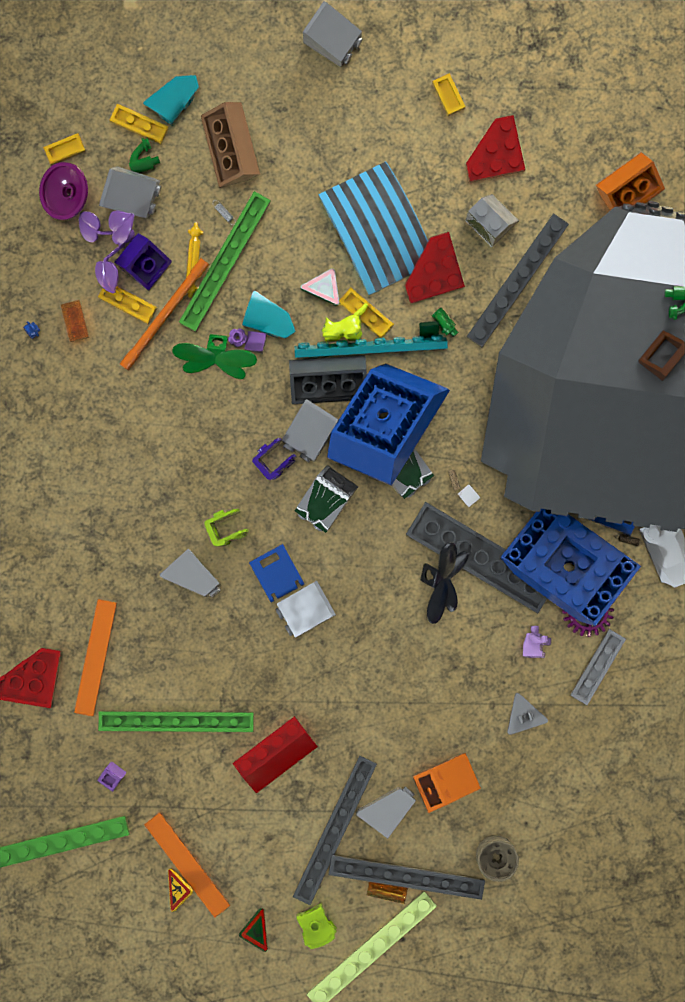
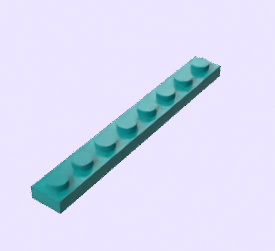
(379, 345)

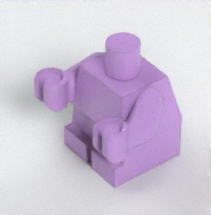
(534, 642)

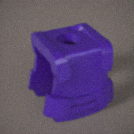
(263, 451)

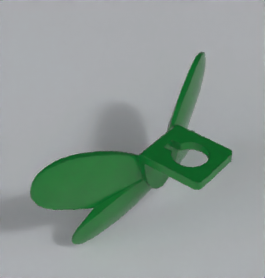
(202, 358)

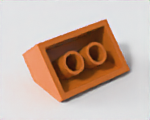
(631, 183)

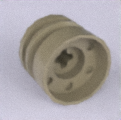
(495, 869)

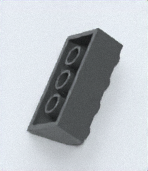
(326, 378)

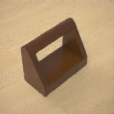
(662, 373)

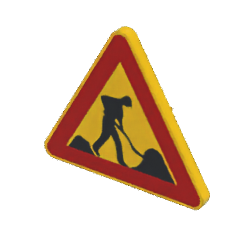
(178, 890)

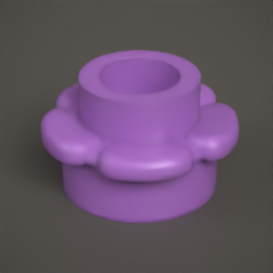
(237, 342)

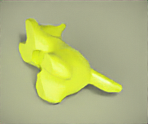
(348, 327)

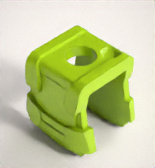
(213, 532)
(316, 927)

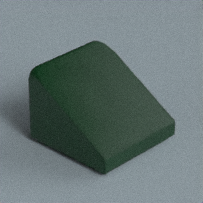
(428, 329)

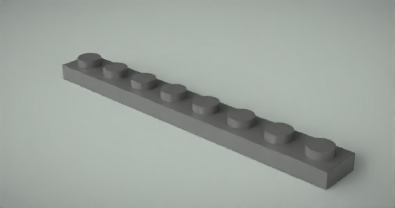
(517, 280)
(334, 830)
(406, 877)

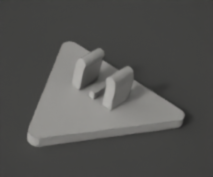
(524, 716)

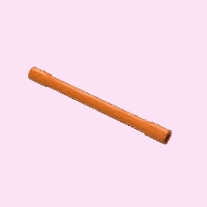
(134, 353)

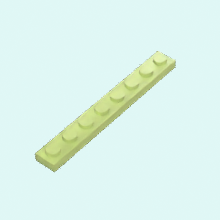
(372, 949)

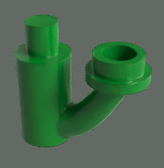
(145, 163)
(676, 293)
(445, 322)

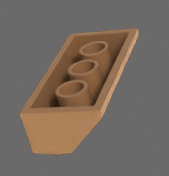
(230, 144)

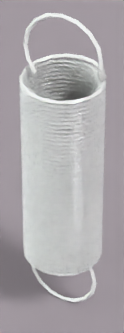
(220, 208)

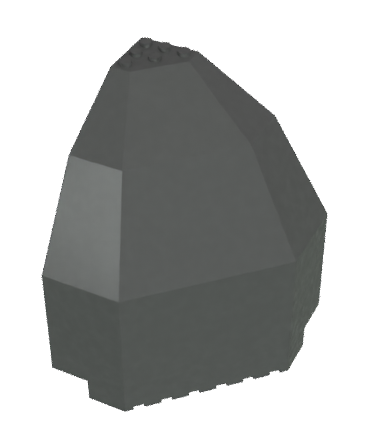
(570, 401)

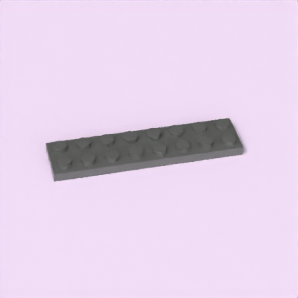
(435, 529)

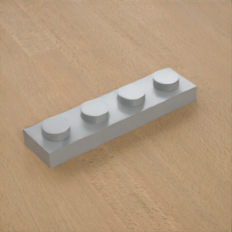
(598, 667)

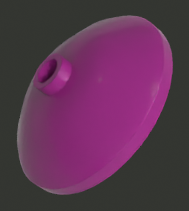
(57, 187)

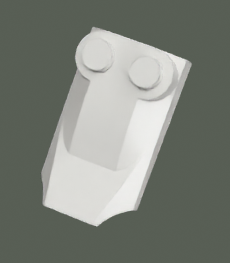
(666, 553)

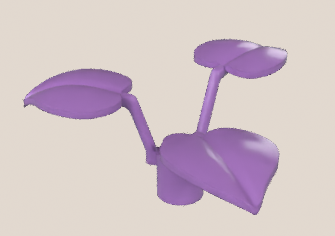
(122, 233)

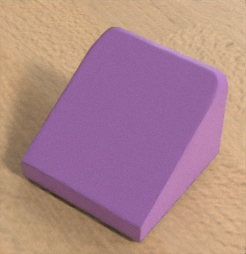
(255, 342)
(111, 776)

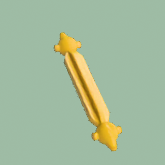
(193, 253)

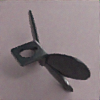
(444, 592)

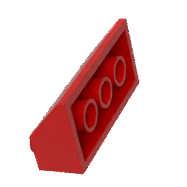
(275, 754)

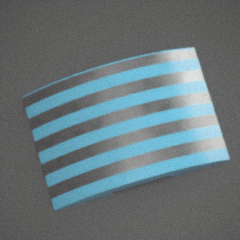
(376, 226)

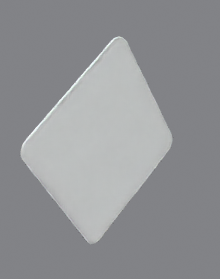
(468, 495)

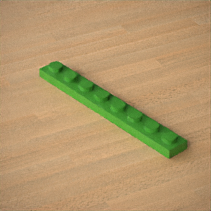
(224, 261)
(176, 721)
(63, 841)

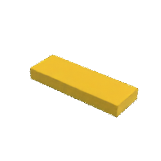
(139, 124)
(129, 304)
(371, 317)

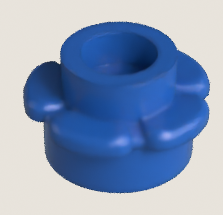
(31, 329)

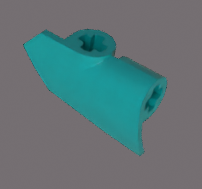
(173, 97)
(268, 317)

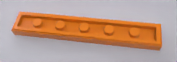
(95, 657)
(187, 865)

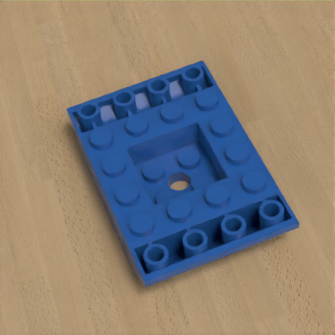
(384, 445)
(598, 571)

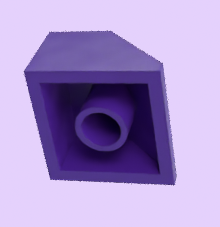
(143, 261)

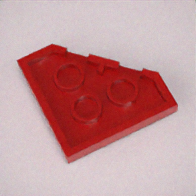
(497, 152)
(435, 270)
(32, 679)

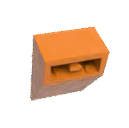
(446, 782)

